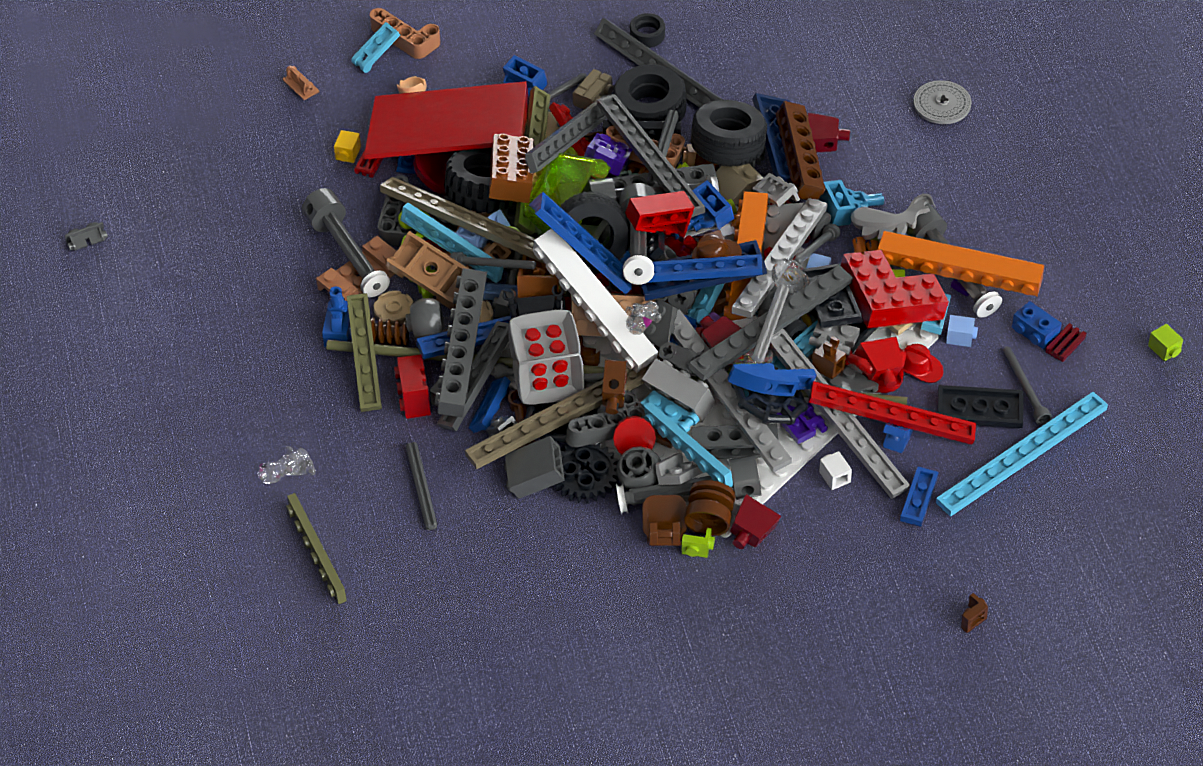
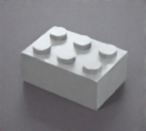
(679, 388)

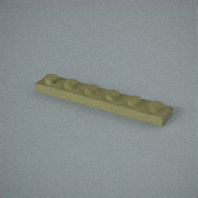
(364, 352)
(318, 553)

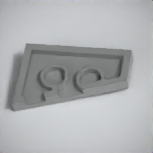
(778, 221)

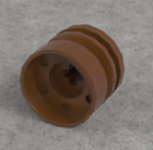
(709, 507)

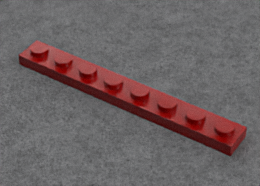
(892, 412)

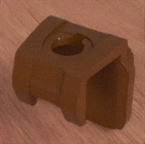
(664, 520)

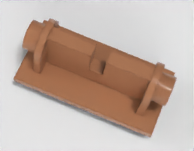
(299, 83)

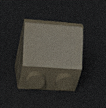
(736, 180)

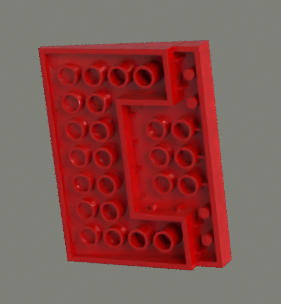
(445, 119)

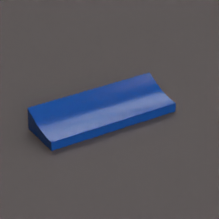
(580, 240)

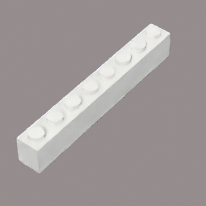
(594, 299)

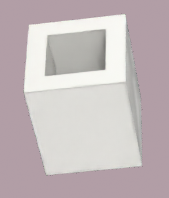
(835, 470)

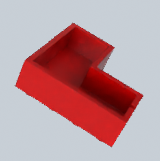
(890, 299)

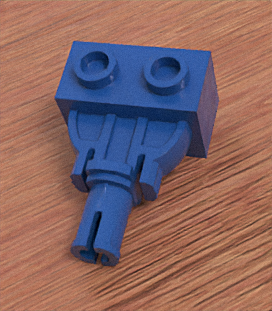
(520, 70)
(717, 209)
(337, 318)

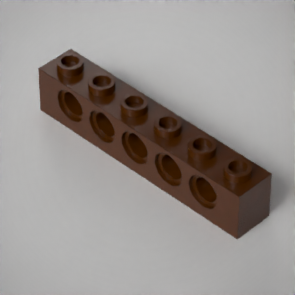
(800, 150)

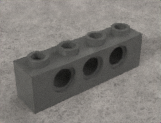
(727, 441)

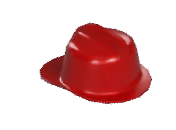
(922, 364)

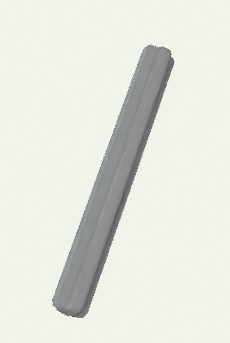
(770, 323)

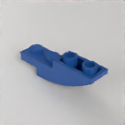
(767, 380)

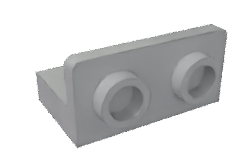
(777, 189)
(674, 471)

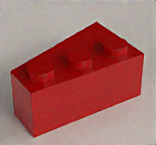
(661, 213)
(412, 386)

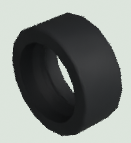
(648, 20)

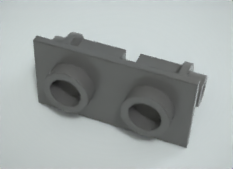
(77, 238)

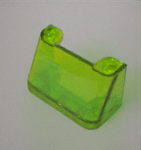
(563, 179)

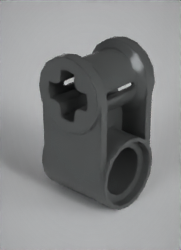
(678, 356)

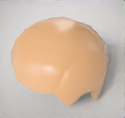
(412, 84)

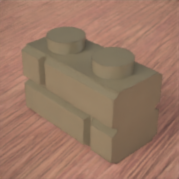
(592, 88)

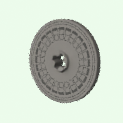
(929, 98)

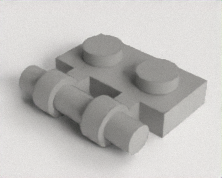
(846, 334)

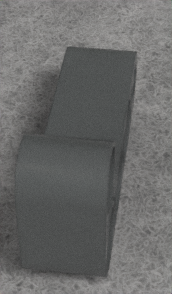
(388, 224)
(601, 426)

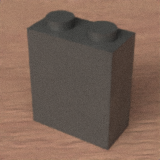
(534, 467)

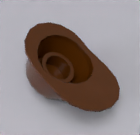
(713, 246)

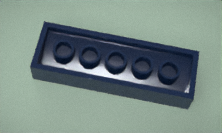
(768, 107)
(667, 288)

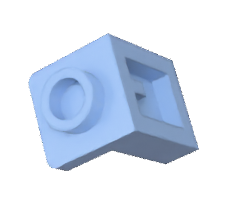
(473, 238)

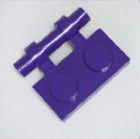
(803, 428)

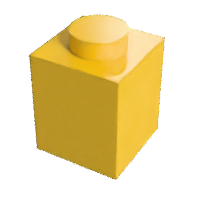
(347, 146)

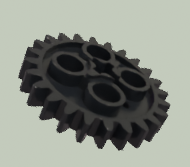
(587, 472)

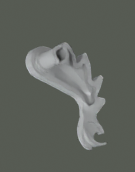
(875, 222)

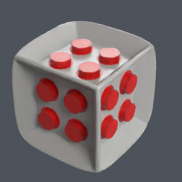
(546, 356)

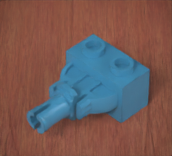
(843, 201)

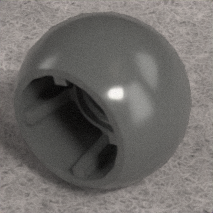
(425, 318)
(639, 476)

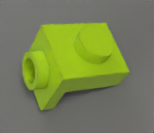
(697, 545)

